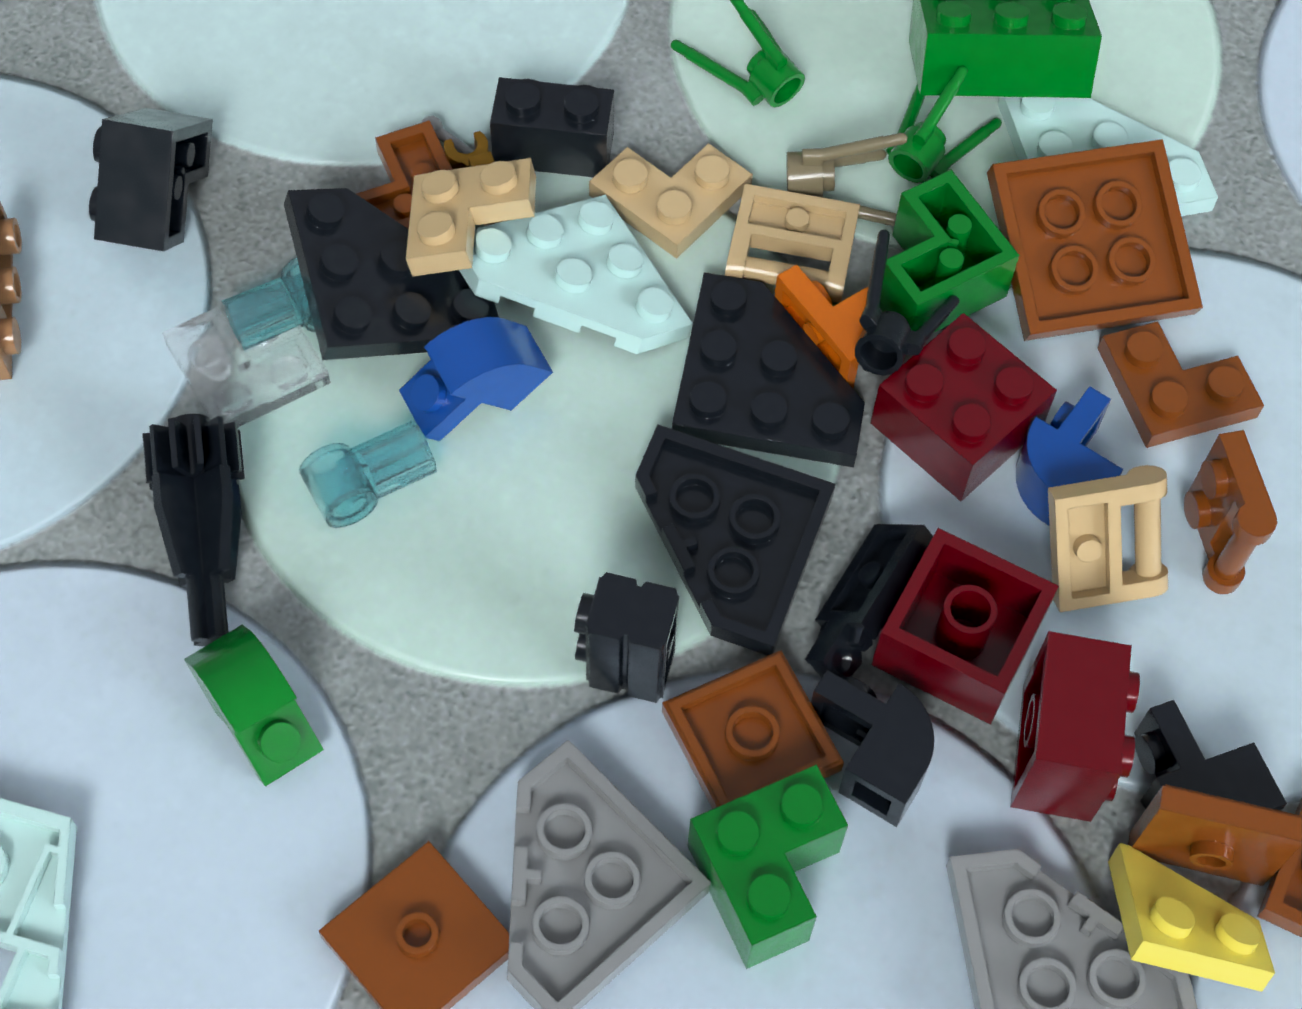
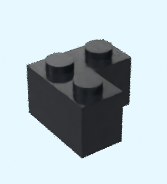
(145, 176)

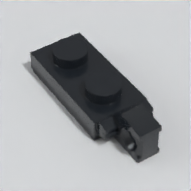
(866, 596)

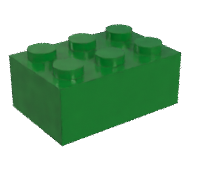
(1006, 47)

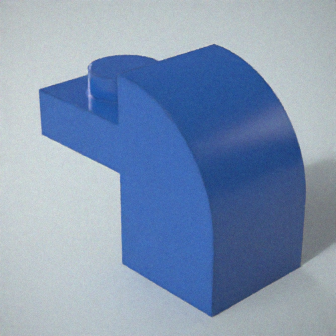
(473, 365)
(1059, 453)

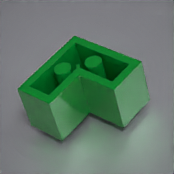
(946, 252)
(752, 859)

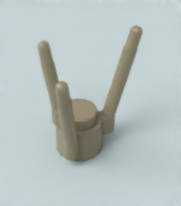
(814, 169)

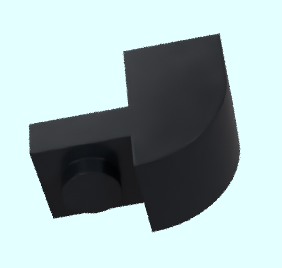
(891, 739)
(1171, 752)

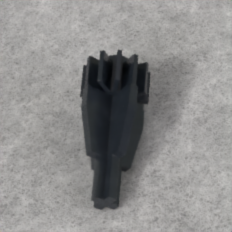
(198, 510)

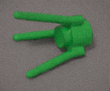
(770, 70)
(925, 147)

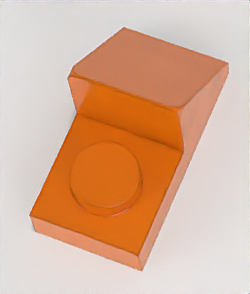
(829, 327)

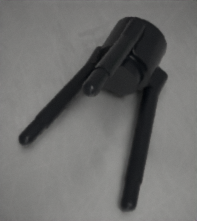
(887, 334)

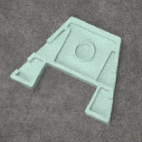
(35, 903)

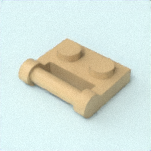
(792, 226)
(1089, 539)

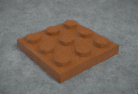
(1095, 239)

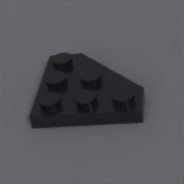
(362, 283)
(762, 380)
(733, 531)

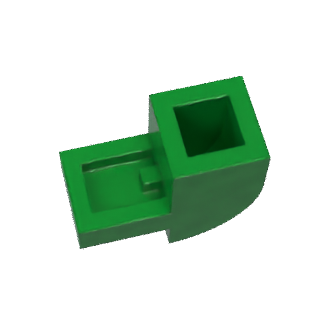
(254, 703)

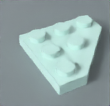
(1079, 124)
(579, 271)

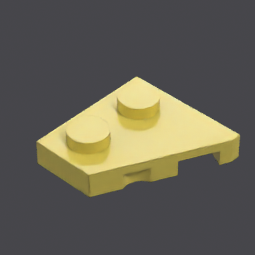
(1186, 926)

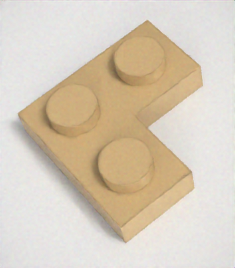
(454, 201)
(672, 208)

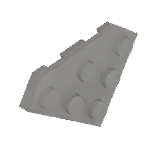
(587, 883)
(1044, 946)

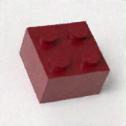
(961, 406)
(963, 625)
(1074, 727)

